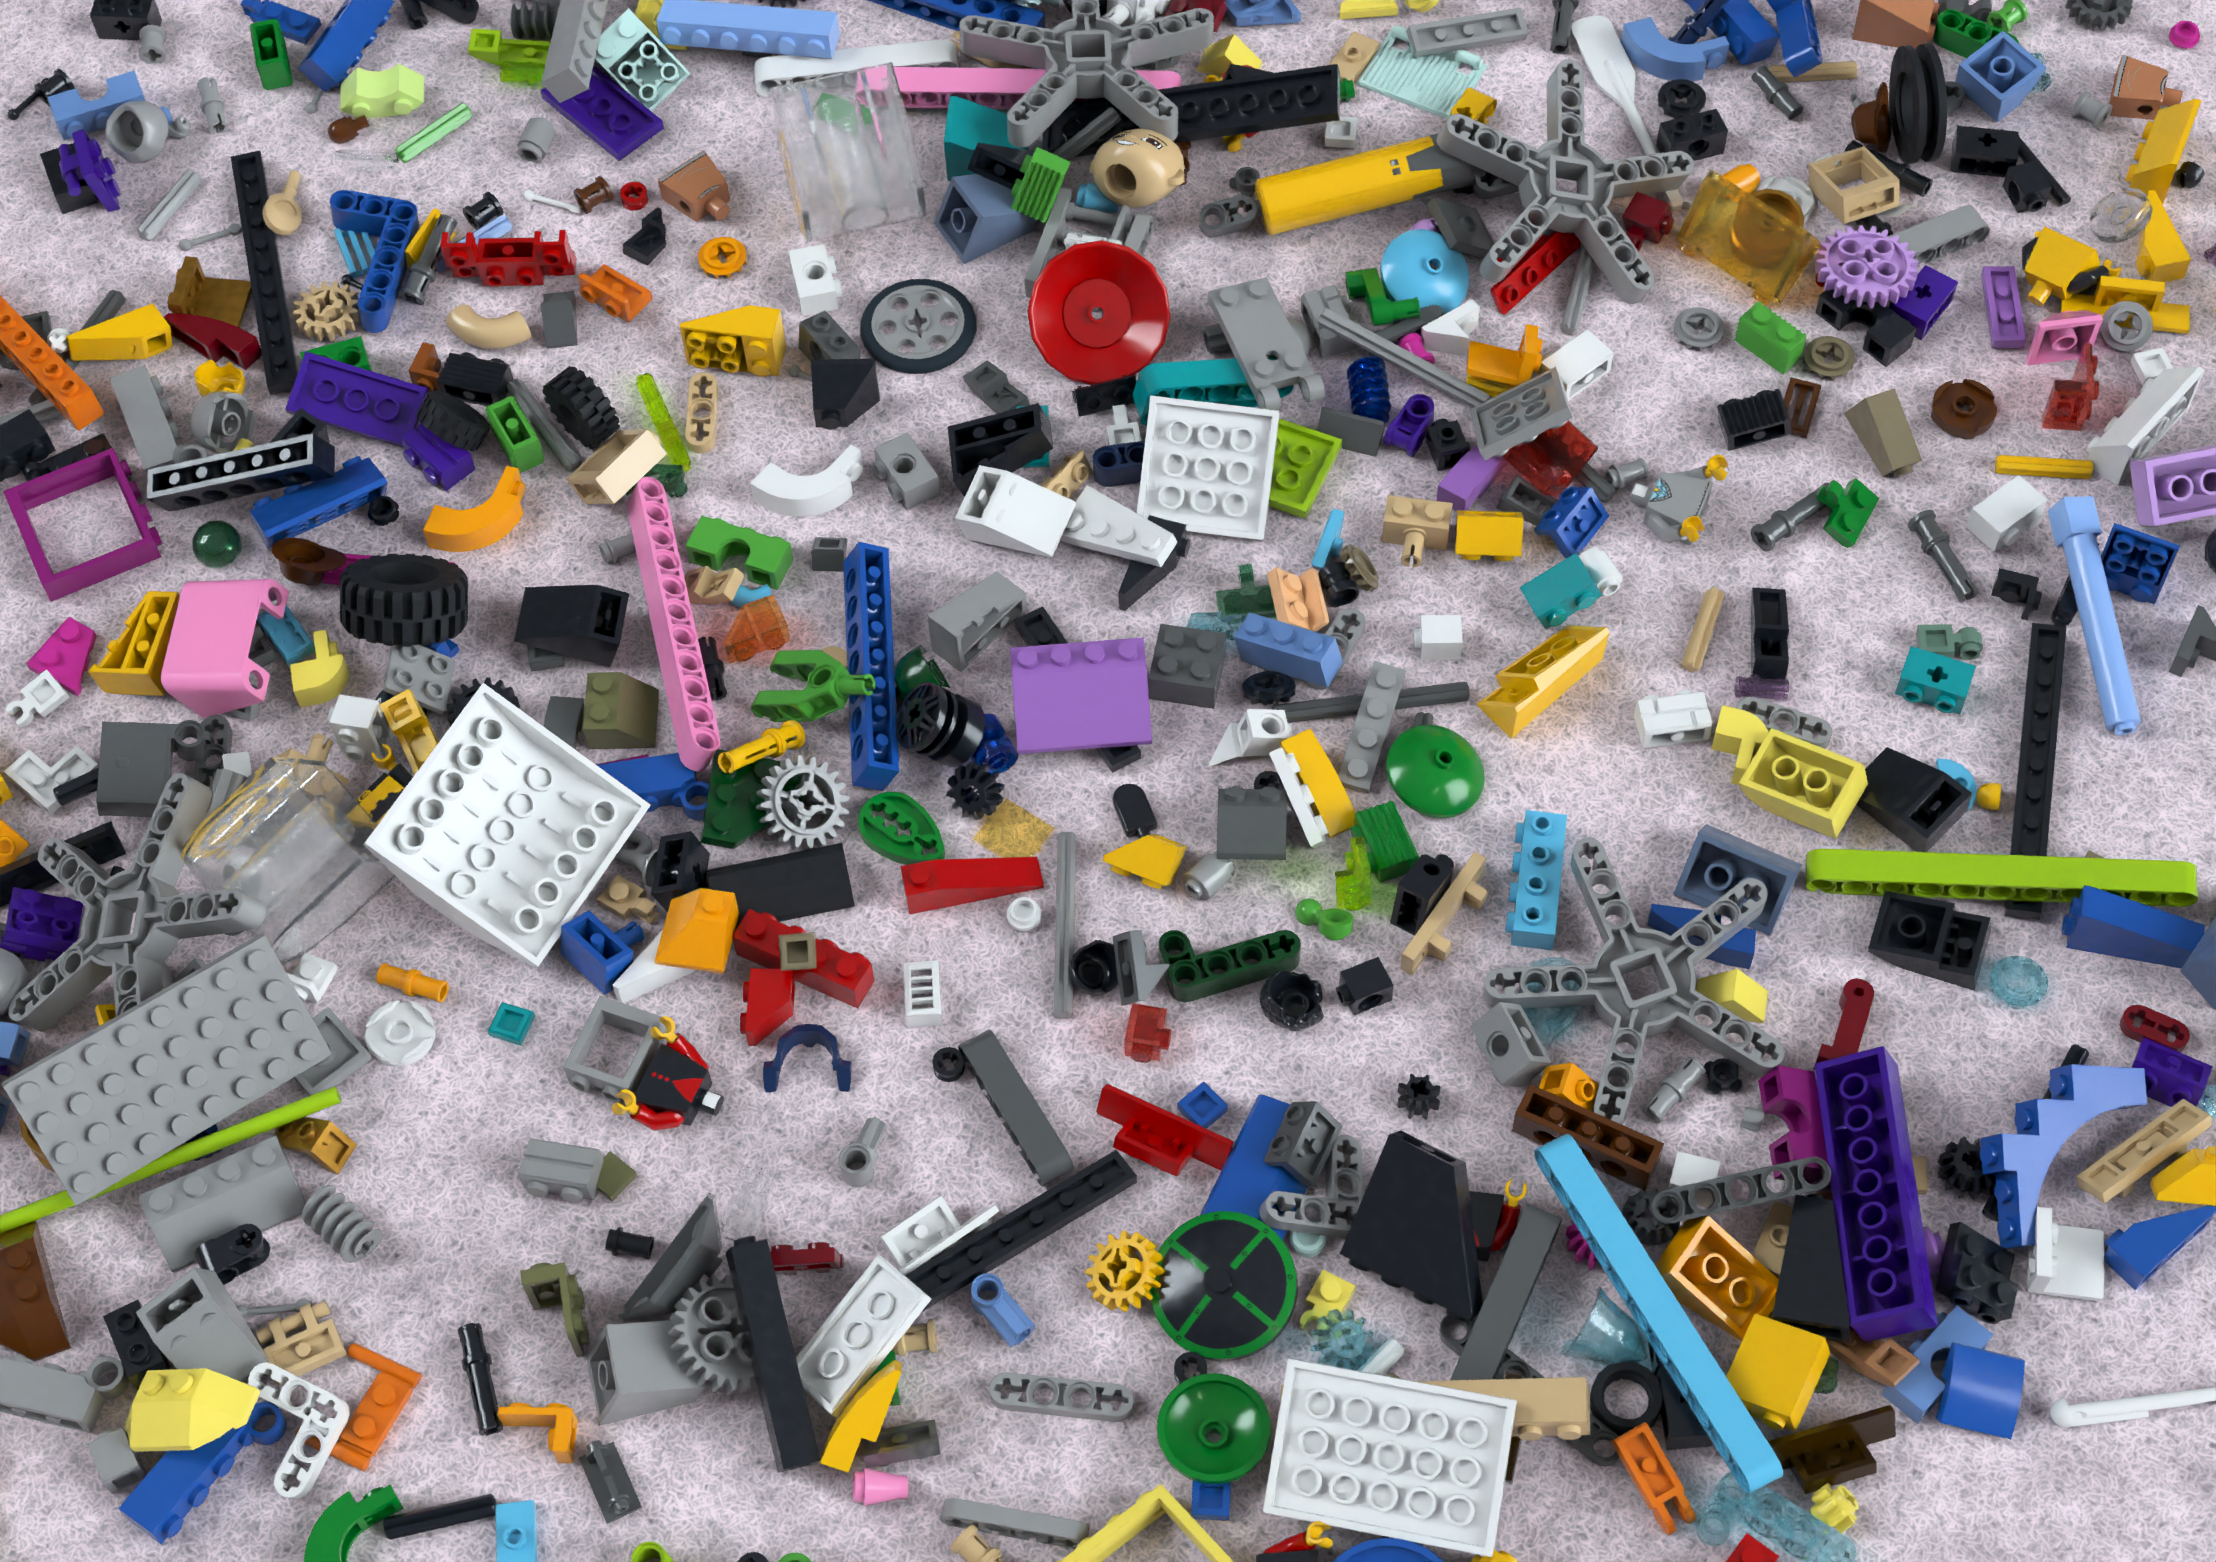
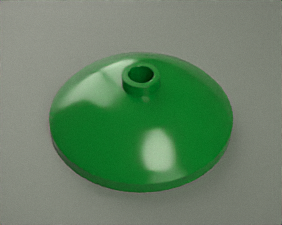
(1426, 781)
(1213, 1406)

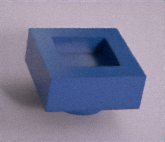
(1202, 1106)
(1210, 1501)

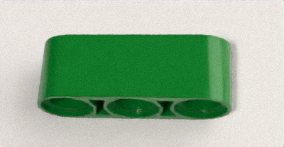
(1963, 33)

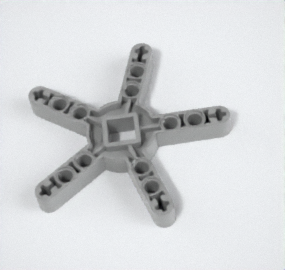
(1088, 60)
(1568, 158)
(110, 901)
(1632, 948)

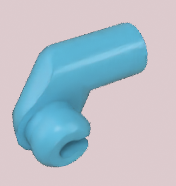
(745, 595)

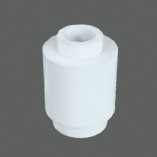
(1602, 570)

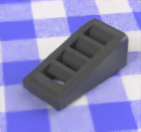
(1526, 491)

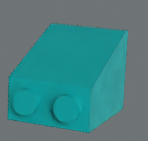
(965, 128)

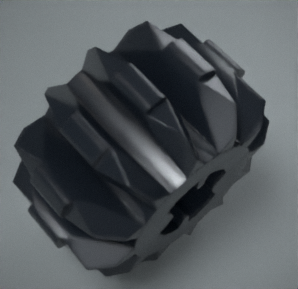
(982, 781)
(1955, 1171)

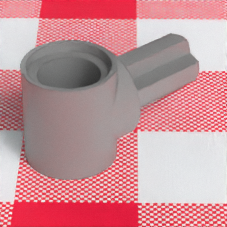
(862, 1151)

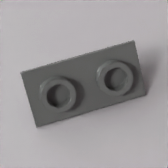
(609, 1481)

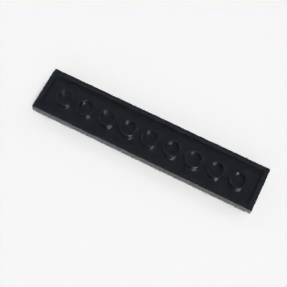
(1221, 107)

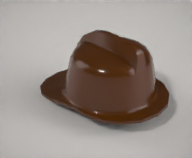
(1872, 121)
(305, 560)

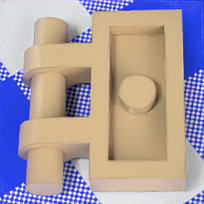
(306, 1349)

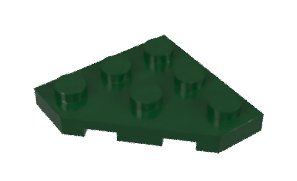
(732, 803)

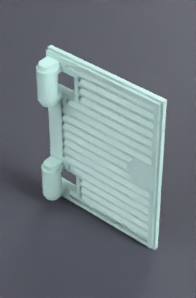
(1421, 81)

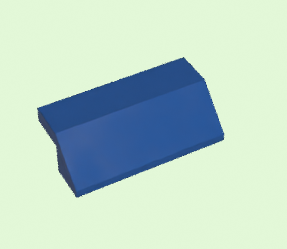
(1245, 1176)

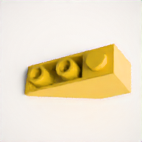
(125, 337)

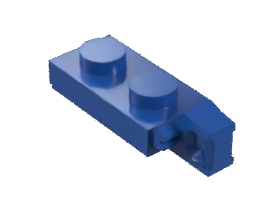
(293, 23)

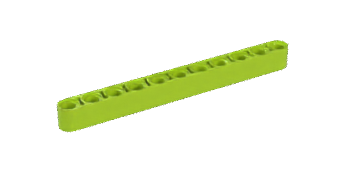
(1999, 876)

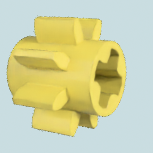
(1835, 1507)

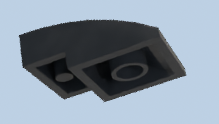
(1930, 938)

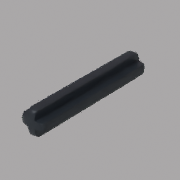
(440, 1516)

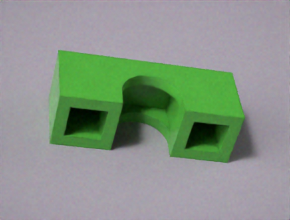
(716, 541)

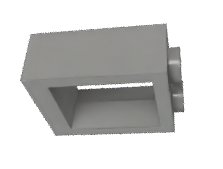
(622, 1017)

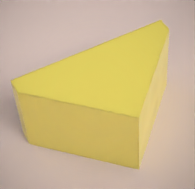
(1227, 51)
(1736, 993)

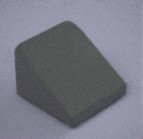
(828, 554)

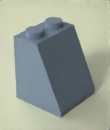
(979, 217)

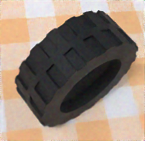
(453, 420)

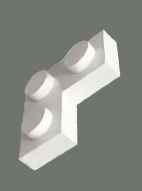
(39, 779)

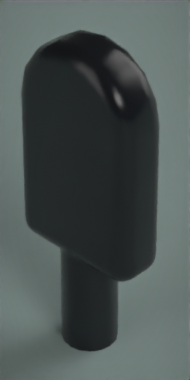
(1133, 810)

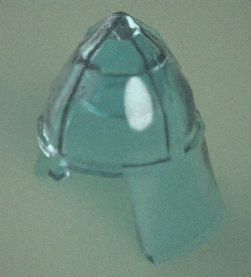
(1608, 1335)

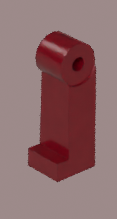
(1855, 1007)

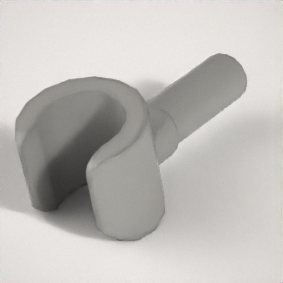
(1753, 1118)

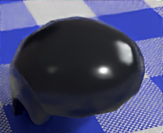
(1094, 968)

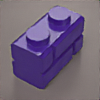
(439, 460)

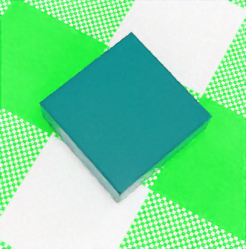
(511, 1023)

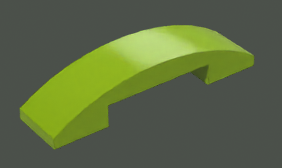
(491, 48)

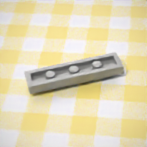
(1467, 32)
(1371, 727)

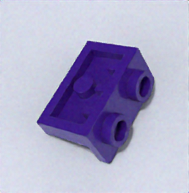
(2171, 1074)

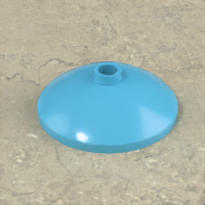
(1408, 275)

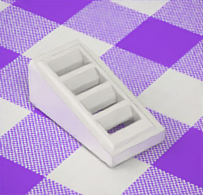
(922, 1016)

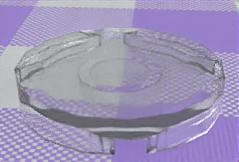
(2120, 215)

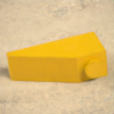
(2160, 249)

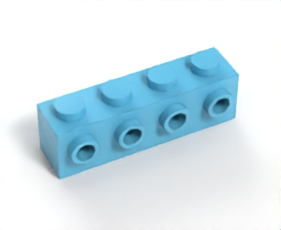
(1538, 880)

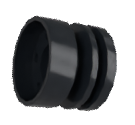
(940, 724)

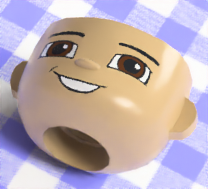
(1137, 168)

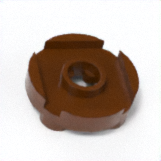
(1960, 423)

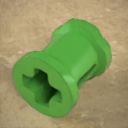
(2006, 15)

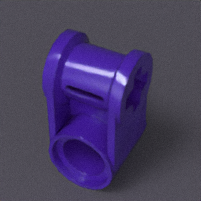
(1408, 428)

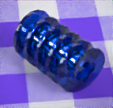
(1369, 388)

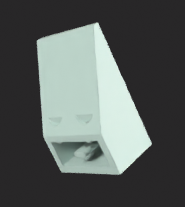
(639, 61)

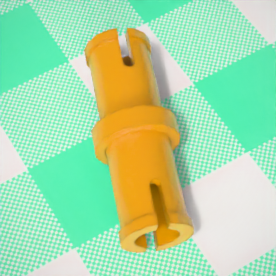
(412, 982)

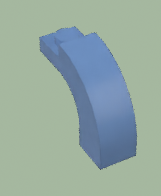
(1668, 59)

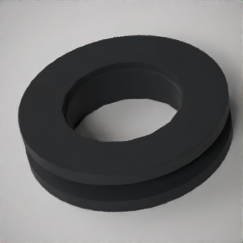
(1918, 103)

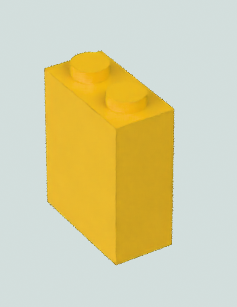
(1777, 1371)

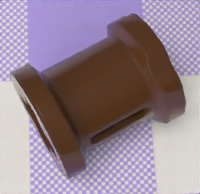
(603, 194)

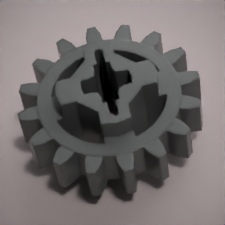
(2100, 12)

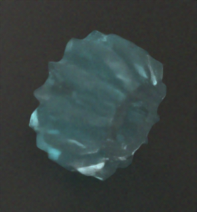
(1335, 1327)

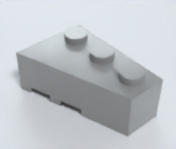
(975, 619)

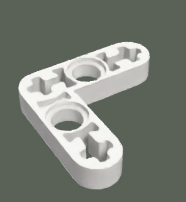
(313, 1425)

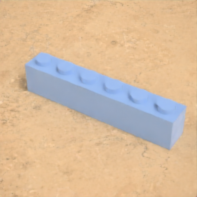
(748, 28)

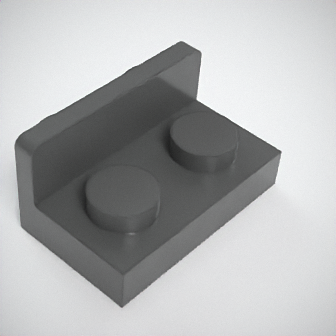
(1304, 1141)

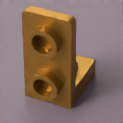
(319, 1140)

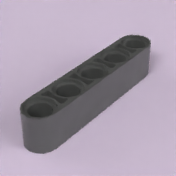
(1017, 1107)
(1758, 1190)

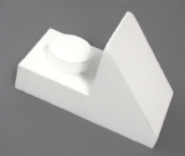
(1451, 330)

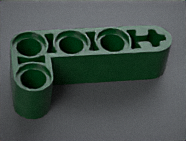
(1229, 958)

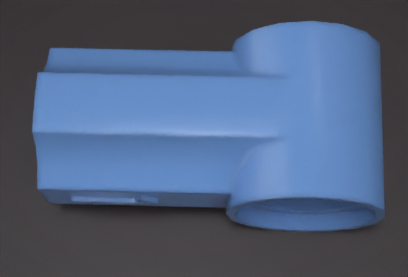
(1001, 1311)

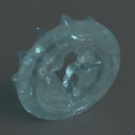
(2019, 968)

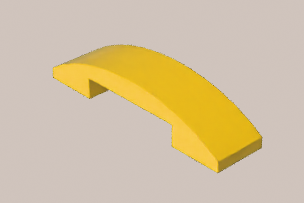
(411, 727)

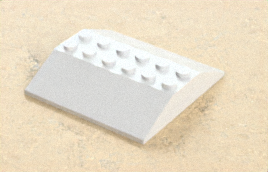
(505, 828)

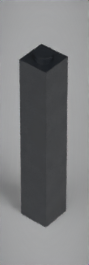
(772, 1354)

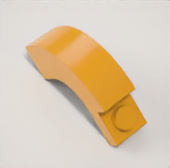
(479, 526)

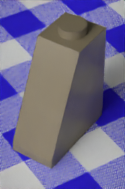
(1885, 433)

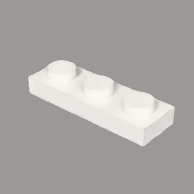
(1300, 797)

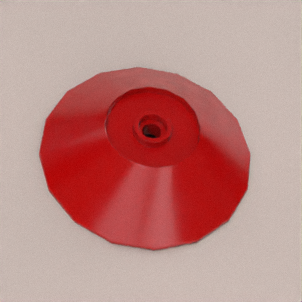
(1132, 308)

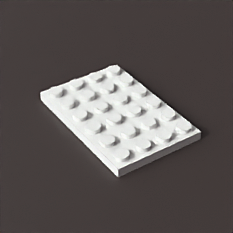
(1390, 1457)

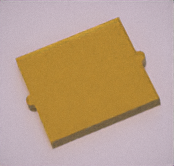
(1013, 832)

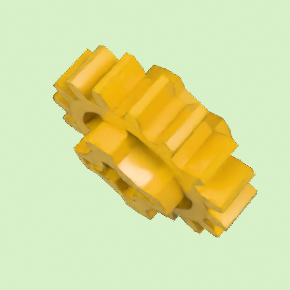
(1125, 1272)

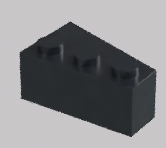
(998, 442)

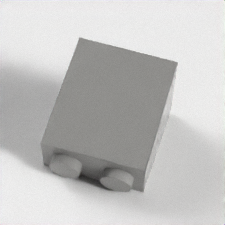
(638, 1371)

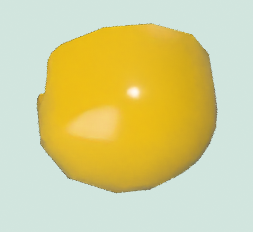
(212, 378)

